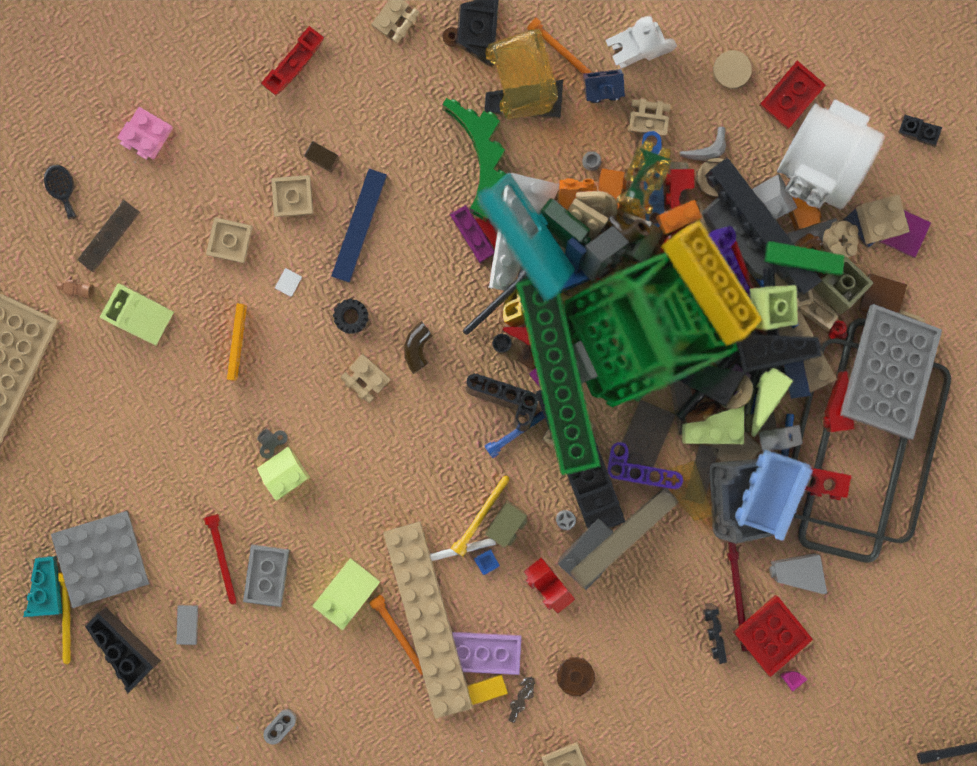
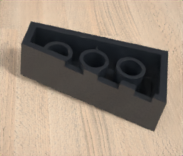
(772, 350)
(122, 649)

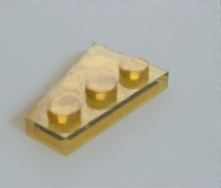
(691, 492)

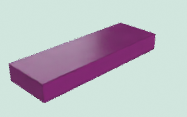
(472, 234)

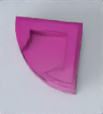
(793, 679)

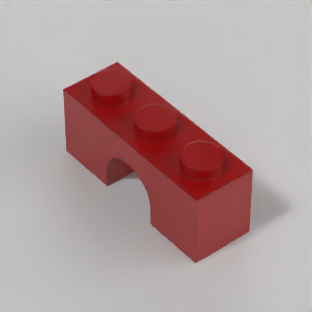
(678, 181)

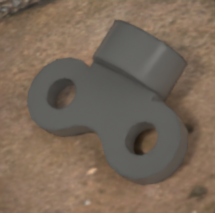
(270, 441)

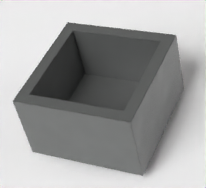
(604, 254)

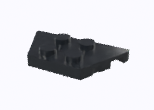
(477, 27)

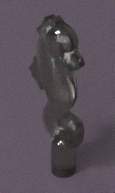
(525, 693)

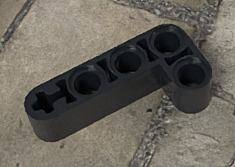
(500, 397)

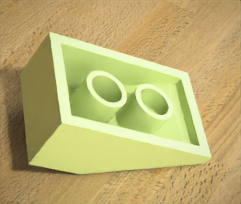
(771, 391)
(346, 594)

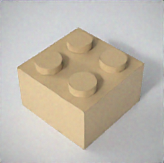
(882, 219)

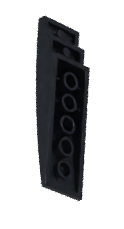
(593, 490)

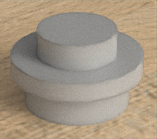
(591, 161)

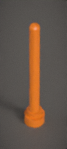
(536, 24)
(378, 604)

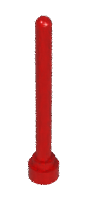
(213, 522)

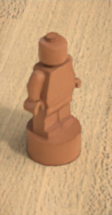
(71, 288)

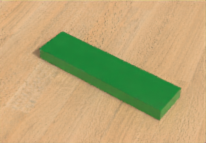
(804, 258)

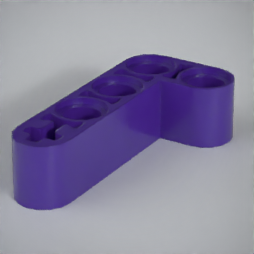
(723, 240)
(645, 471)

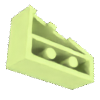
(719, 428)

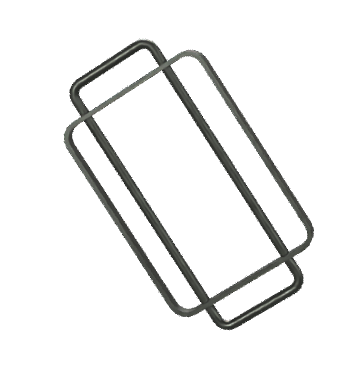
(879, 537)

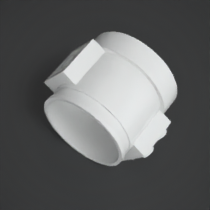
(830, 155)

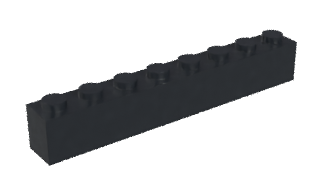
(757, 221)

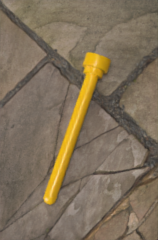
(460, 546)
(65, 621)

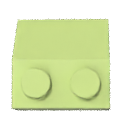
(775, 305)
(282, 473)

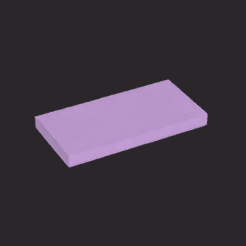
(488, 652)

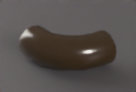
(631, 232)
(414, 347)

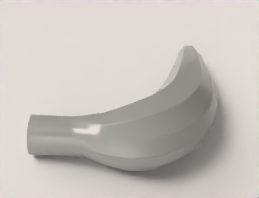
(711, 152)

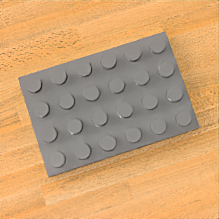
(891, 372)

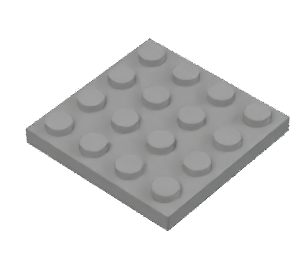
(100, 559)

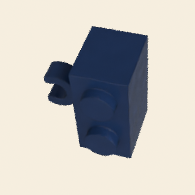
(604, 85)

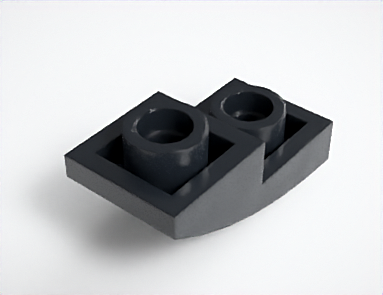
(919, 130)

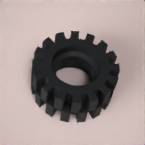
(339, 316)

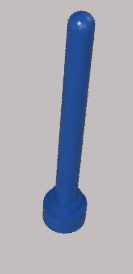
(494, 447)

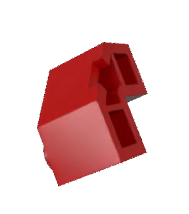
(549, 585)

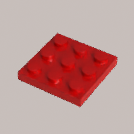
(772, 636)

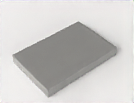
(266, 575)

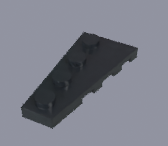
(493, 99)

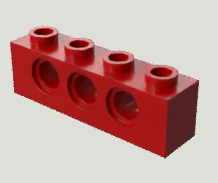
(839, 487)

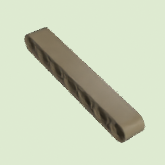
(624, 537)

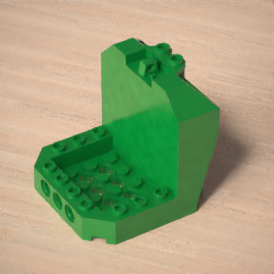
(655, 327)

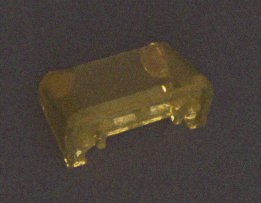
(524, 74)

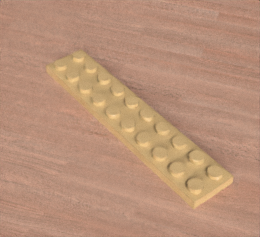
(428, 620)

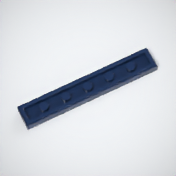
(359, 225)

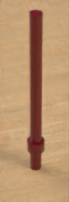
(733, 557)

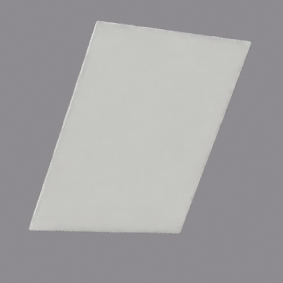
(288, 282)

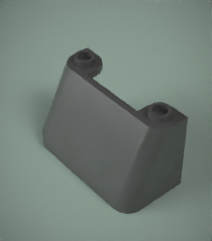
(727, 488)

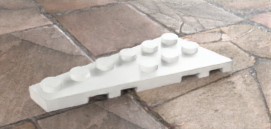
(505, 264)

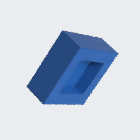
(486, 562)

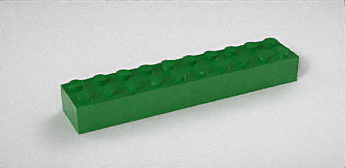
(558, 379)

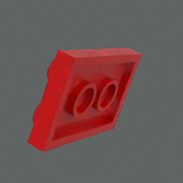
(792, 95)

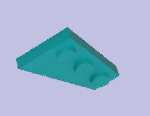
(45, 588)

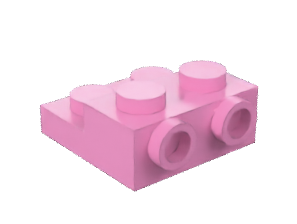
(145, 134)

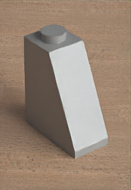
(800, 572)

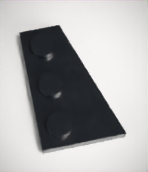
(714, 383)

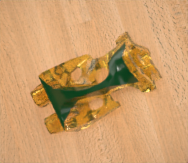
(635, 199)

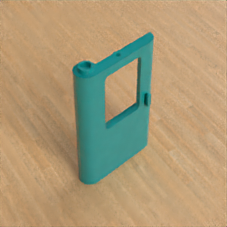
(538, 255)

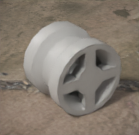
(569, 519)

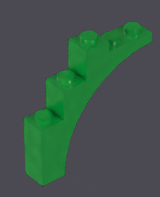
(489, 153)

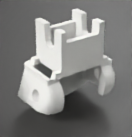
(640, 42)

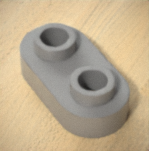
(280, 726)

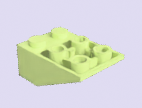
(136, 314)

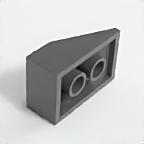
(584, 546)

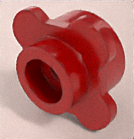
(841, 326)

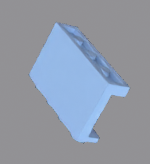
(773, 493)

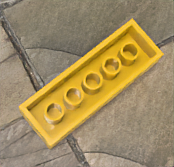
(712, 283)

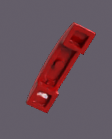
(294, 62)

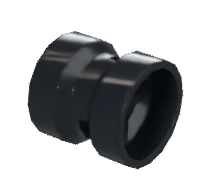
(502, 343)

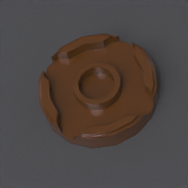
(575, 676)

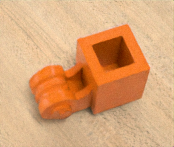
(569, 188)

